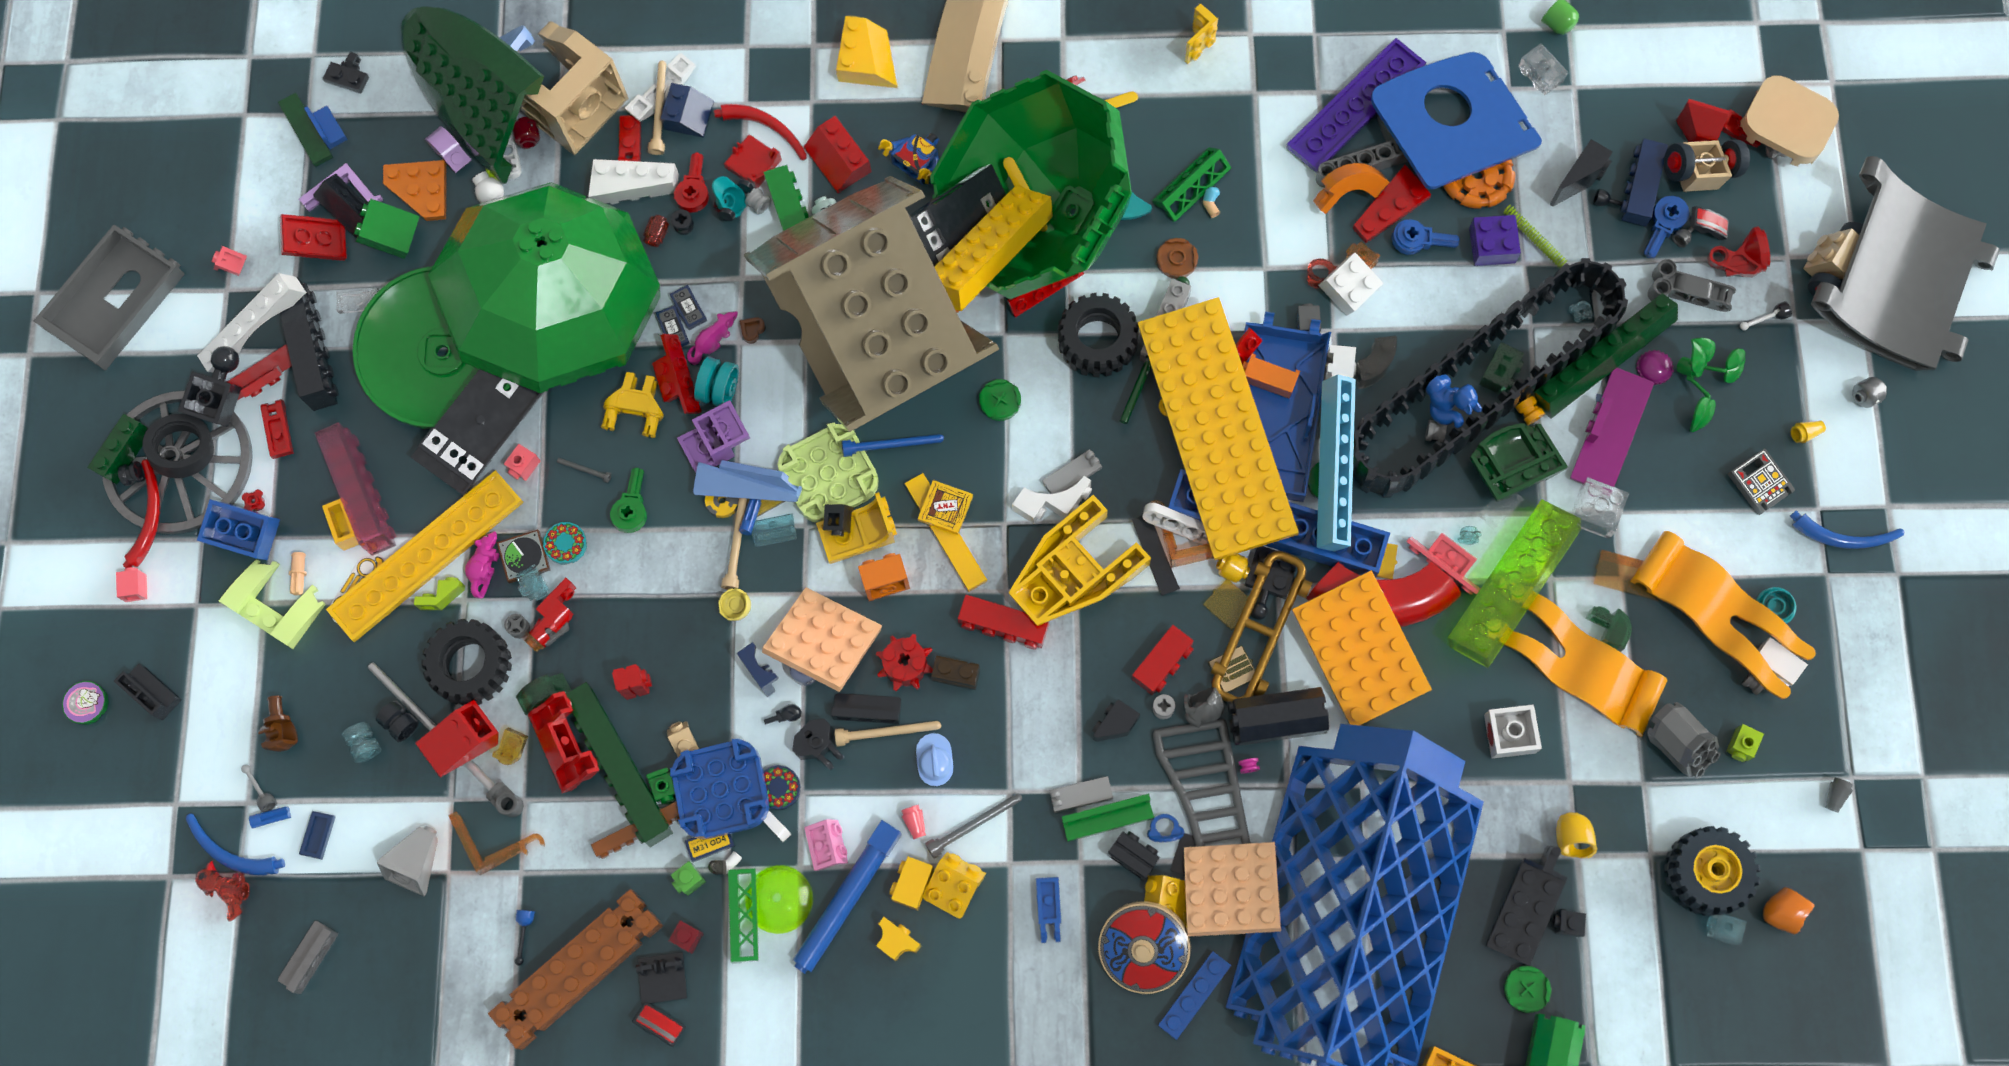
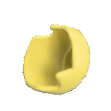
(734, 604)

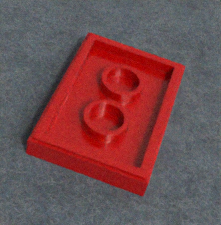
(312, 237)

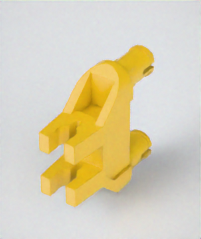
(634, 402)

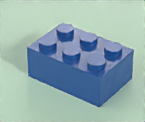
(238, 529)

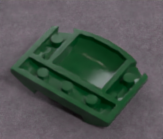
(1516, 459)

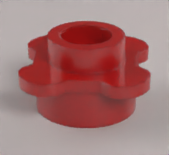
(259, 501)

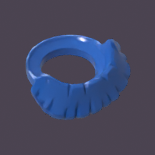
(1154, 835)

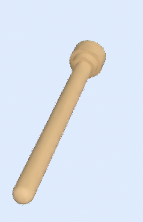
(656, 145)
(731, 579)
(844, 736)

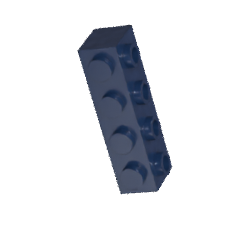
(1644, 182)

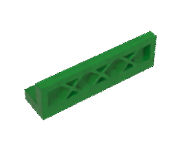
(1187, 178)
(1107, 817)
(734, 915)

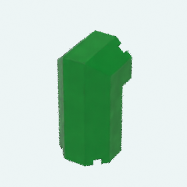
(1555, 1042)

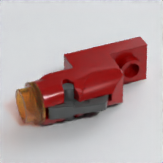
(554, 618)

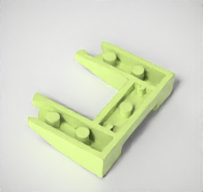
(287, 629)

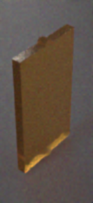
(1616, 573)

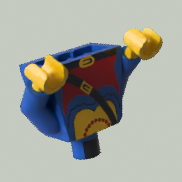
(913, 155)

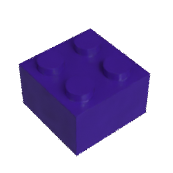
(1494, 240)

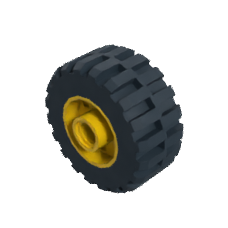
(1712, 871)

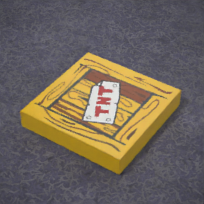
(945, 507)

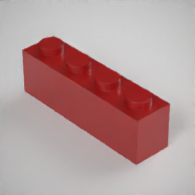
(1001, 621)

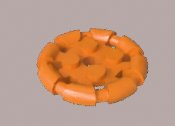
(1484, 186)

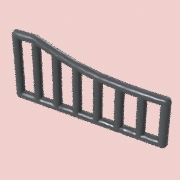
(1185, 797)

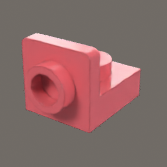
(229, 260)

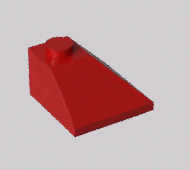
(1701, 121)

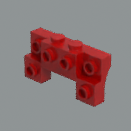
(559, 743)

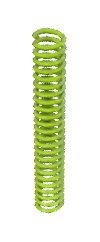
(1534, 240)

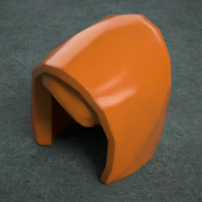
(1787, 910)

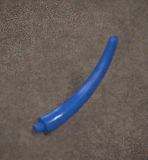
(1825, 536)
(231, 861)

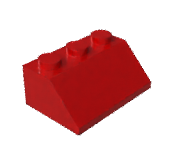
(837, 155)

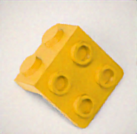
(953, 884)
(1169, 893)

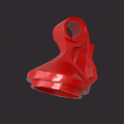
(1748, 260)

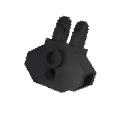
(817, 744)

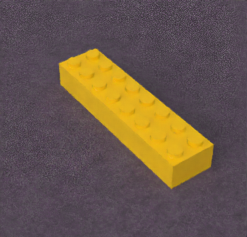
(993, 244)

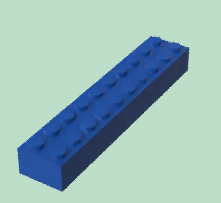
(1363, 555)

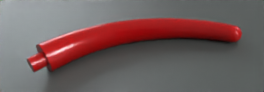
(745, 112)
(147, 535)

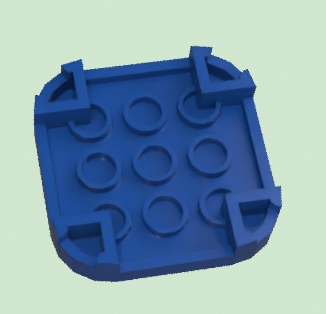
(720, 789)

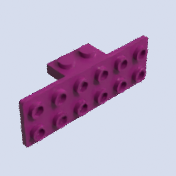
(1612, 428)

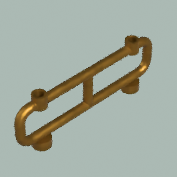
(1299, 587)

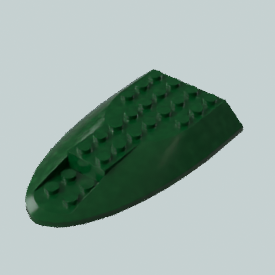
(469, 80)

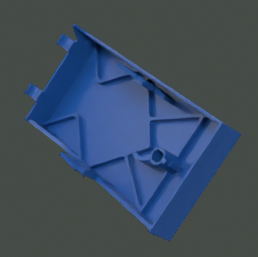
(1293, 421)

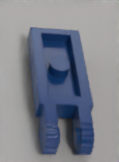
(1048, 906)

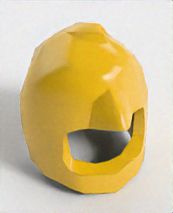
(1574, 829)

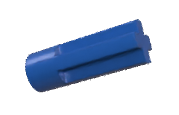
(750, 516)
(268, 817)

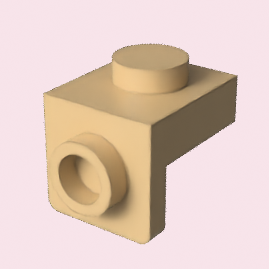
(681, 737)

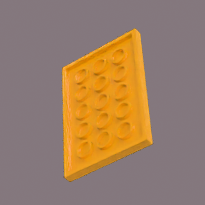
(1361, 649)

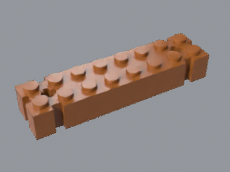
(575, 970)

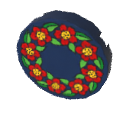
(782, 787)

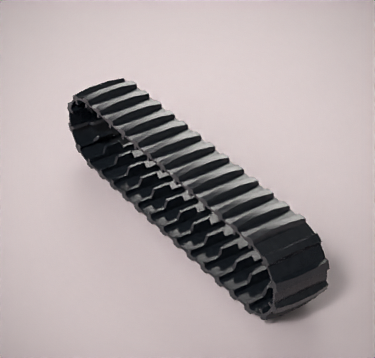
(1585, 272)

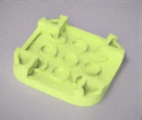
(825, 474)

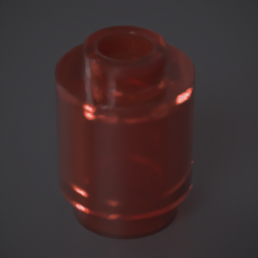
(655, 230)

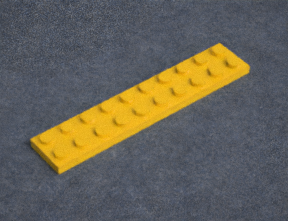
(424, 556)

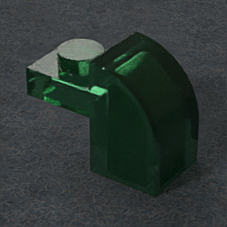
(1617, 626)
(540, 690)

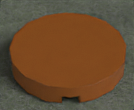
(1177, 258)

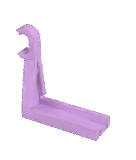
(346, 175)

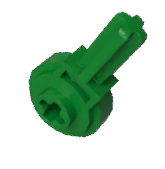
(629, 512)

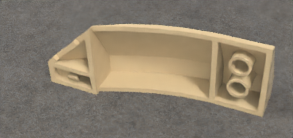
(963, 53)

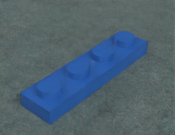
(1194, 995)

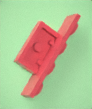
(1450, 558)

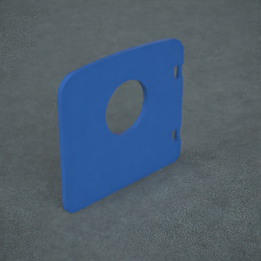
(1454, 152)

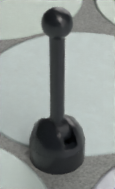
(1603, 197)

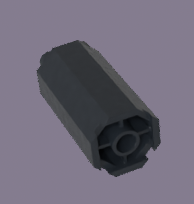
(1278, 716)

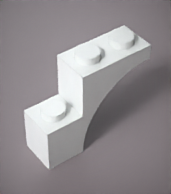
(1033, 504)

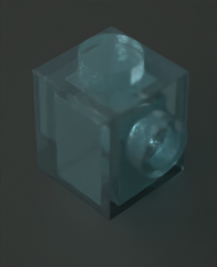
(532, 583)
(1726, 929)

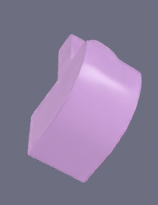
(448, 148)

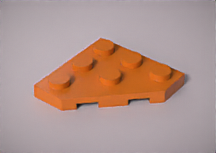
(419, 186)

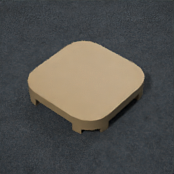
(1790, 119)

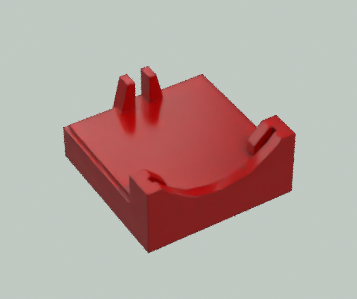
(752, 160)

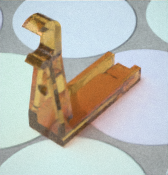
(1183, 556)
(494, 859)

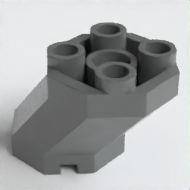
(1684, 740)

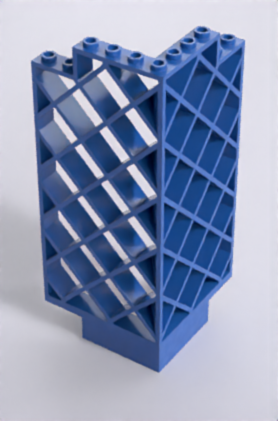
(1436, 774)

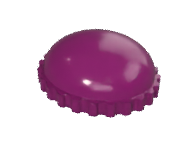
(1655, 366)

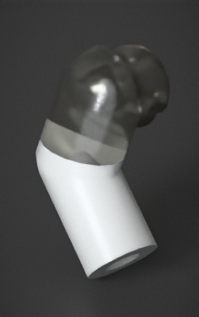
(721, 867)

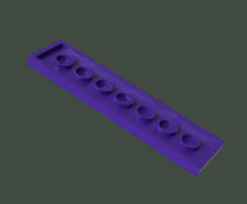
(1351, 107)

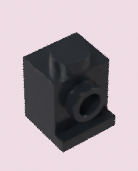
(837, 519)

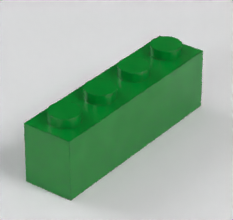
(785, 196)

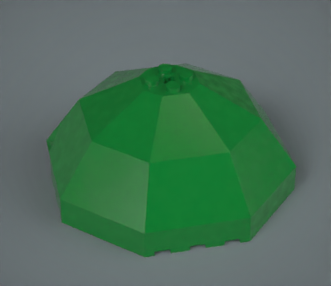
(1064, 148)
(548, 308)

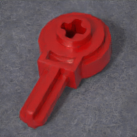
(692, 192)

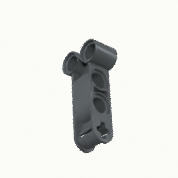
(1690, 288)

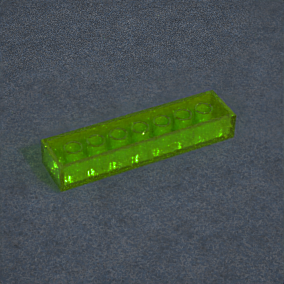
(1514, 583)

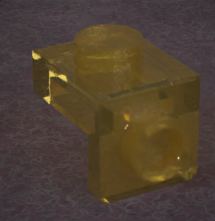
(510, 747)

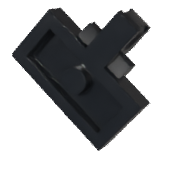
(347, 74)

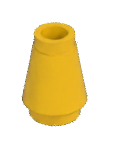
(1806, 431)

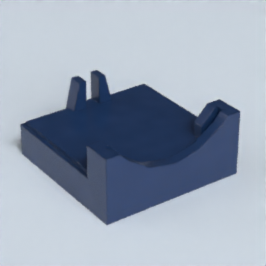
(762, 677)

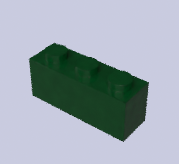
(119, 448)

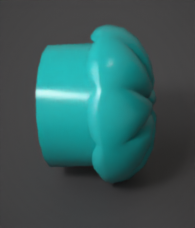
(1779, 602)

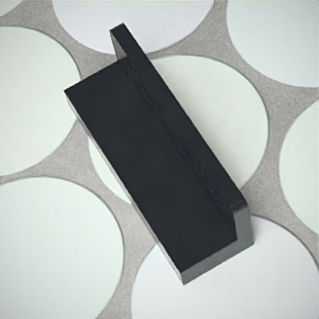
(340, 202)
(867, 708)

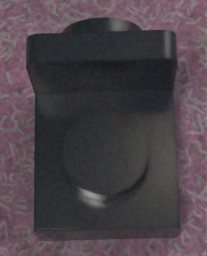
(1569, 923)

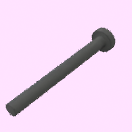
(607, 477)

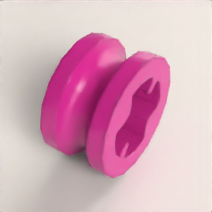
(1249, 765)

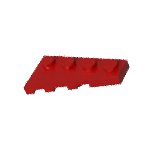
(1393, 203)

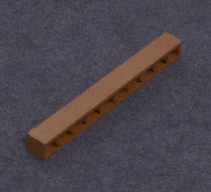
(627, 835)

